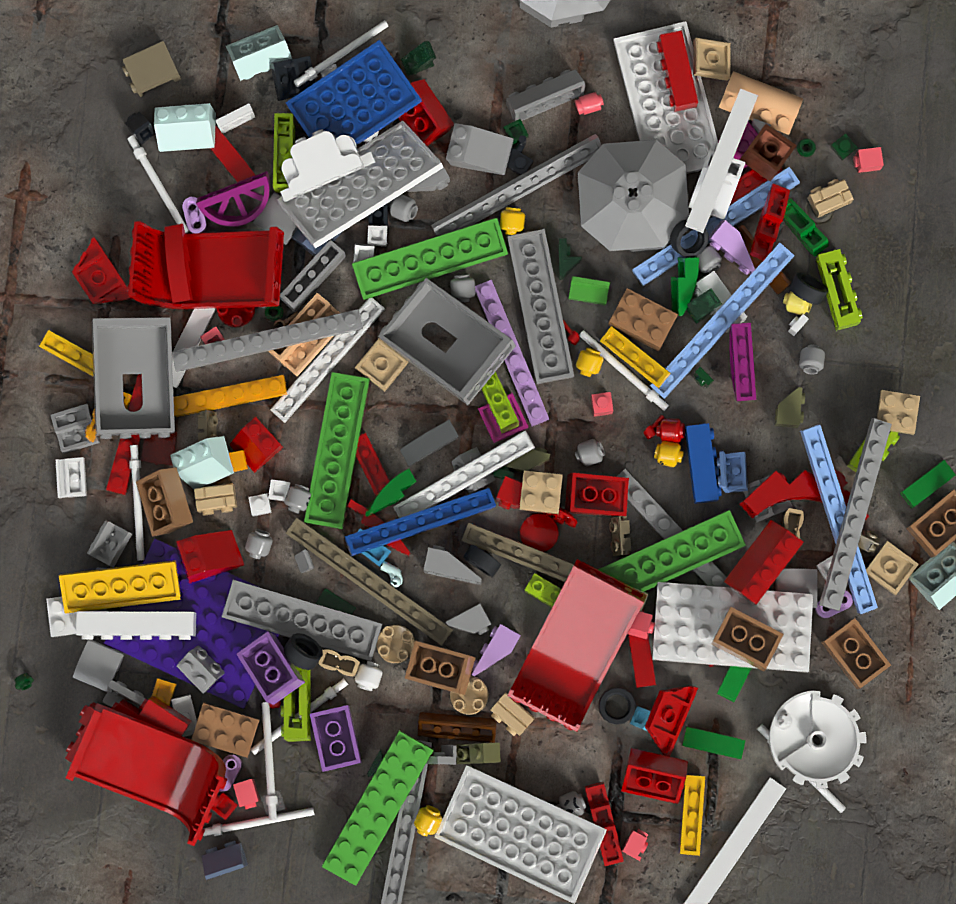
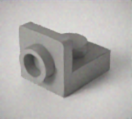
(446, 756)

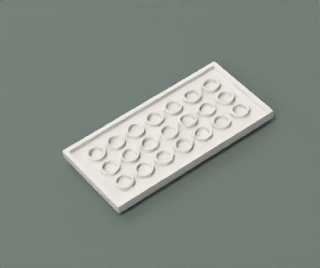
(684, 132)
(332, 208)
(692, 614)
(520, 834)

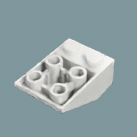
(728, 187)

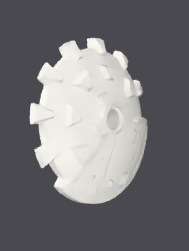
(835, 726)

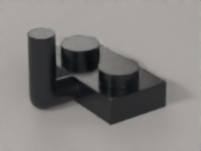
(517, 161)

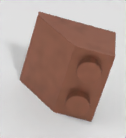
(768, 152)

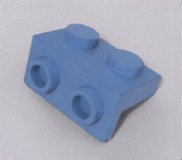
(733, 472)

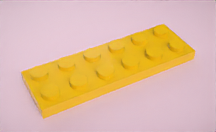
(120, 586)

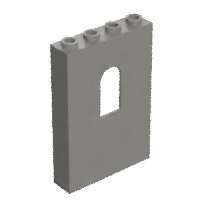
(132, 348)
(469, 360)

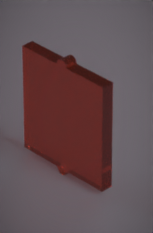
(158, 450)

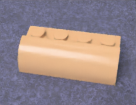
(771, 106)
(300, 355)

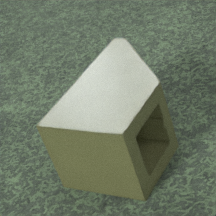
(789, 412)
(529, 460)
(478, 753)

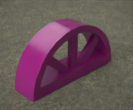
(224, 194)
(742, 362)

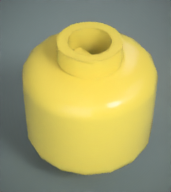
(795, 304)

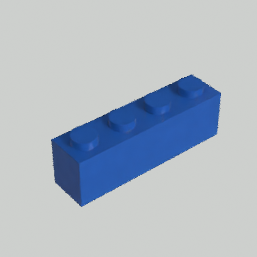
(701, 463)

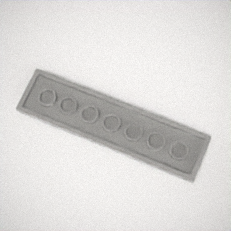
(540, 306)
(291, 616)

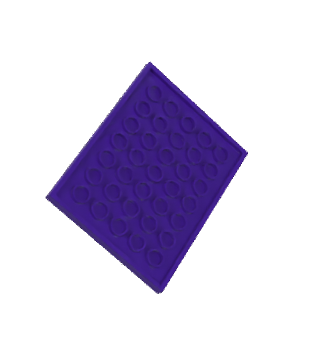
(214, 634)

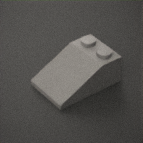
(479, 149)
(444, 564)

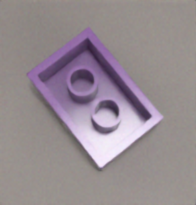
(270, 668)
(335, 738)

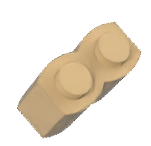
(793, 520)
(344, 664)

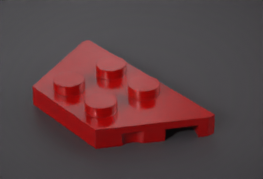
(99, 276)
(669, 716)

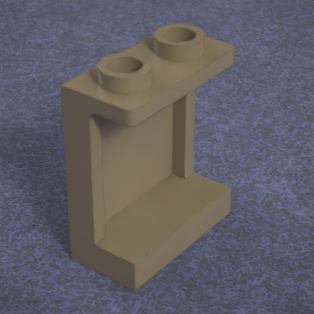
(150, 68)

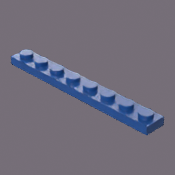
(420, 521)

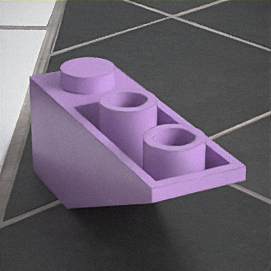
(731, 243)
(500, 646)

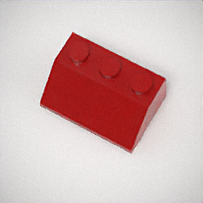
(429, 117)
(654, 776)

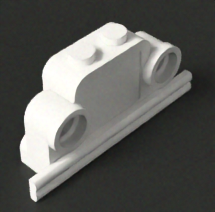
(321, 161)

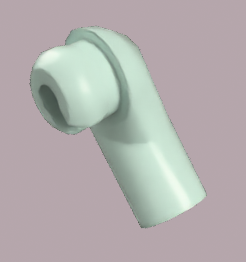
(394, 573)

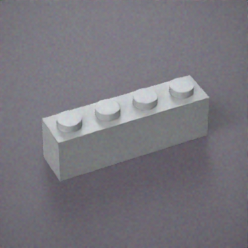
(312, 275)

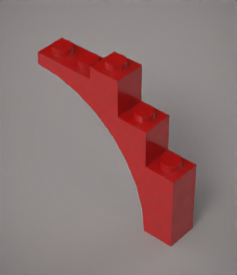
(777, 490)
(153, 712)

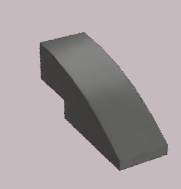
(429, 443)

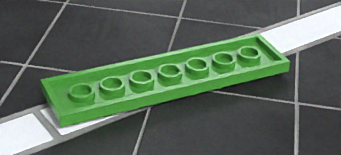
(430, 258)
(337, 450)
(678, 553)
(377, 807)

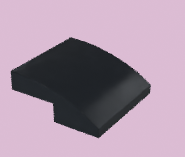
(286, 72)

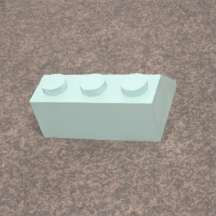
(258, 51)
(185, 127)
(203, 462)
(937, 577)

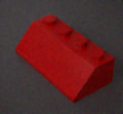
(763, 562)

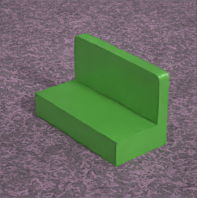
(589, 290)

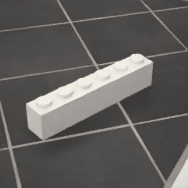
(136, 624)

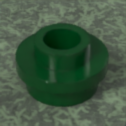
(806, 142)
(274, 318)
(23, 681)

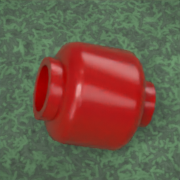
(671, 430)

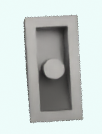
(471, 621)

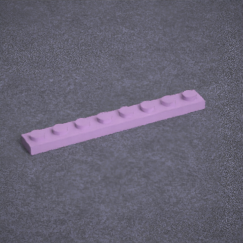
(515, 361)

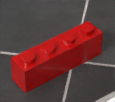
(678, 71)

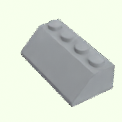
(545, 95)

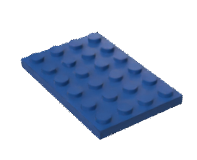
(356, 97)

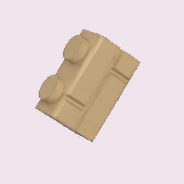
(830, 198)
(215, 498)
(511, 714)

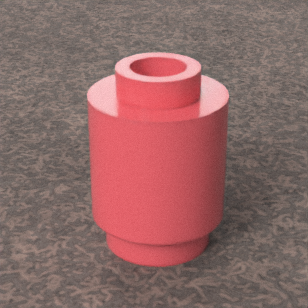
(589, 103)

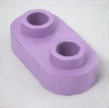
(194, 216)
(821, 613)
(231, 773)

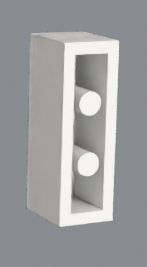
(714, 282)

